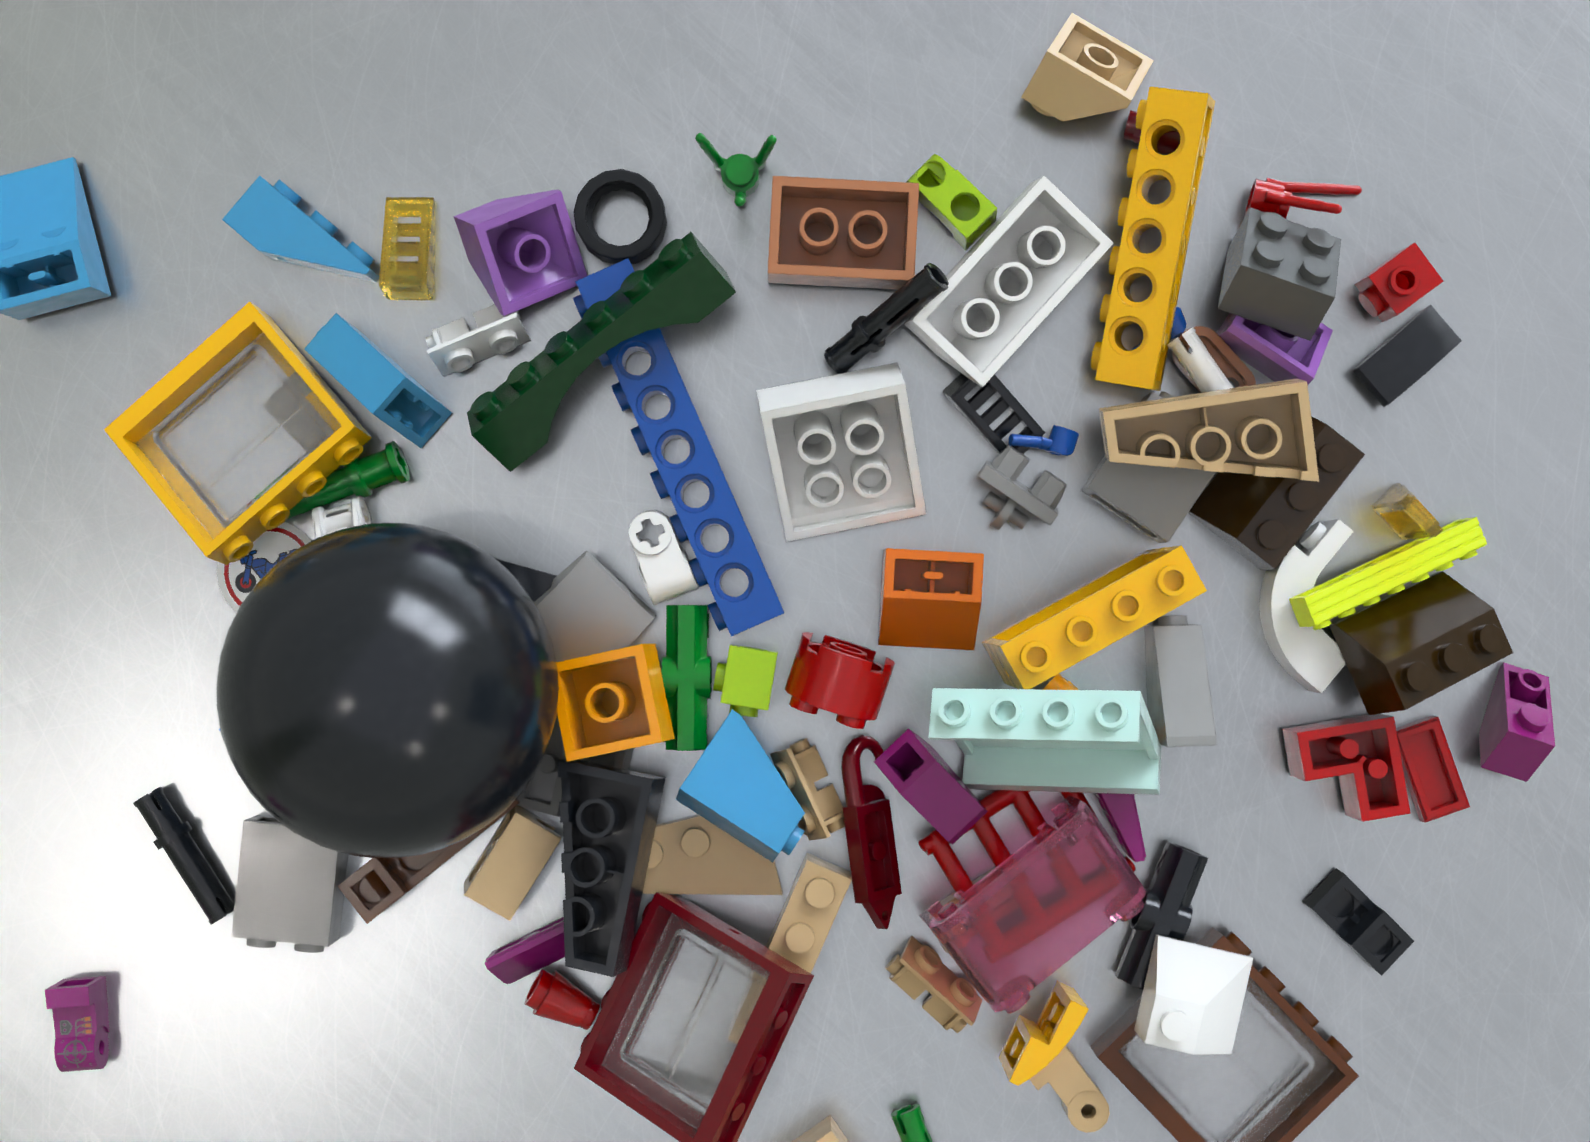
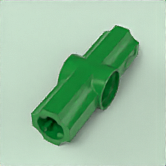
(687, 675)

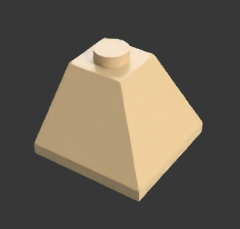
(1085, 73)

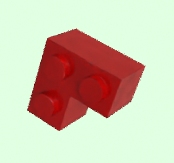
(1364, 757)

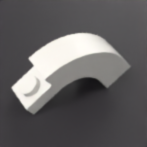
(1302, 651)

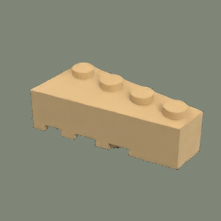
(1231, 430)

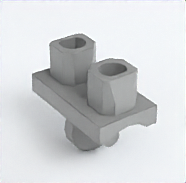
(1003, 476)

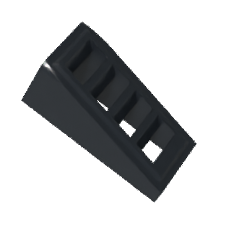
(962, 386)

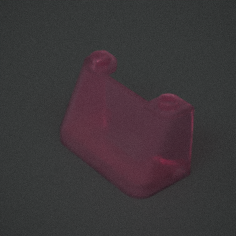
(1038, 907)

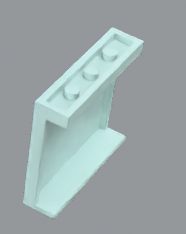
(1050, 739)

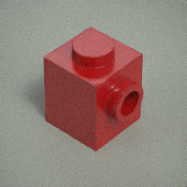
(1397, 283)

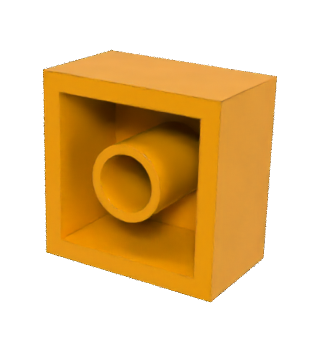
(612, 702)

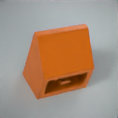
(930, 598)

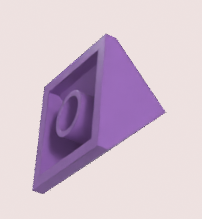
(1274, 351)

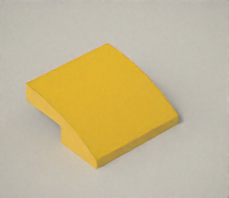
(1034, 1044)

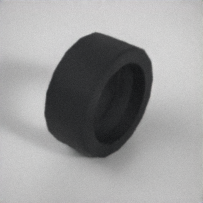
(614, 181)

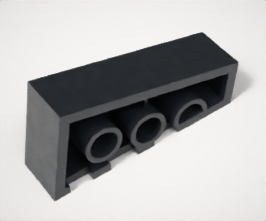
(605, 860)

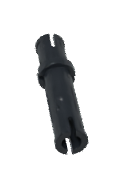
(871, 331)
(185, 855)

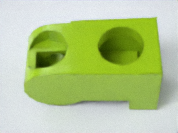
(954, 200)

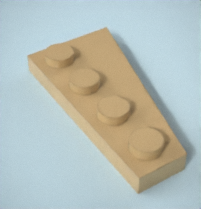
(703, 859)

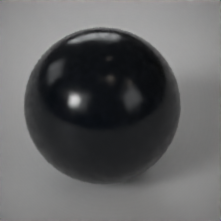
(387, 690)

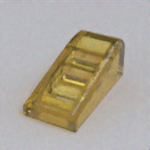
(408, 278)
(1406, 514)

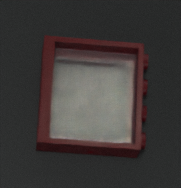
(692, 1022)

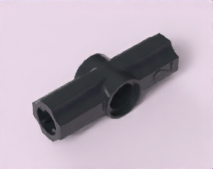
(1165, 910)

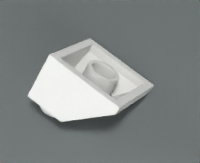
(1192, 997)

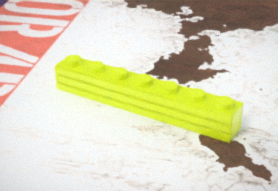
(1387, 574)

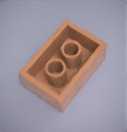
(842, 232)

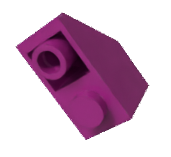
(1517, 723)
(930, 786)

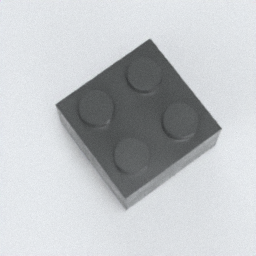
(1280, 273)

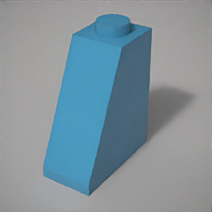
(377, 381)
(743, 792)

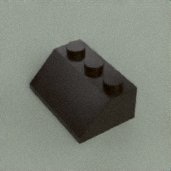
(1269, 514)
(1419, 643)

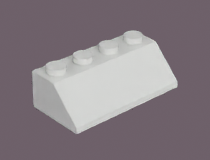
(1010, 281)

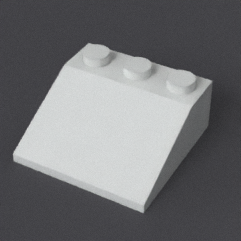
(842, 451)

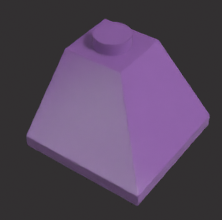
(522, 248)

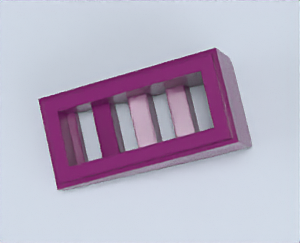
(1124, 820)

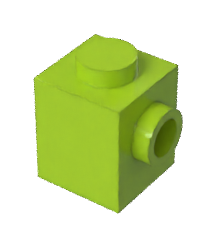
(746, 679)

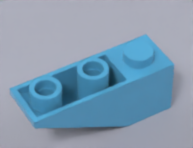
(284, 233)

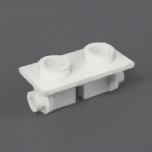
(458, 348)

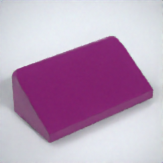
(528, 953)

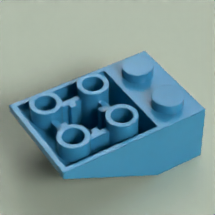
(47, 242)

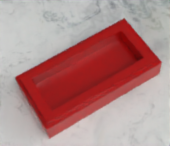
(1430, 770)

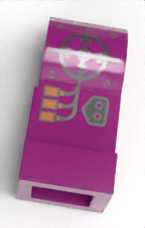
(80, 1023)

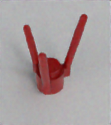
(1277, 196)

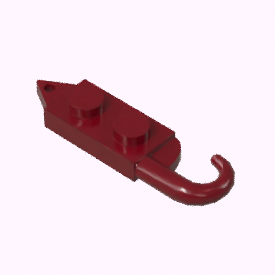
(869, 836)

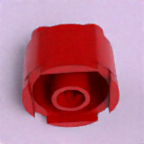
(838, 680)

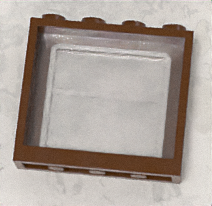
(1260, 1093)

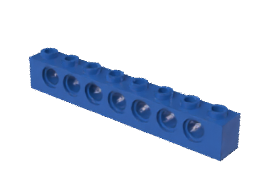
(760, 600)

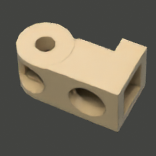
(1078, 1092)

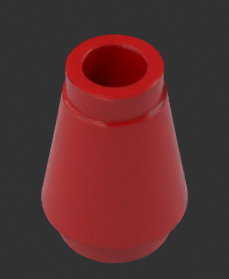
(561, 1001)

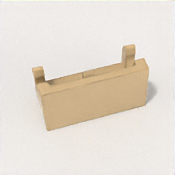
(511, 862)

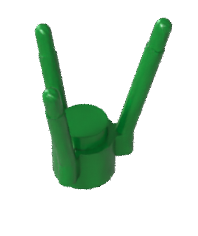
(739, 171)

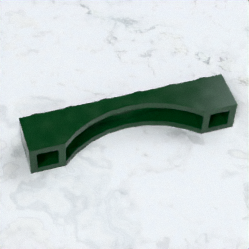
(672, 290)

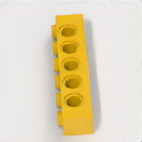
(1162, 112)

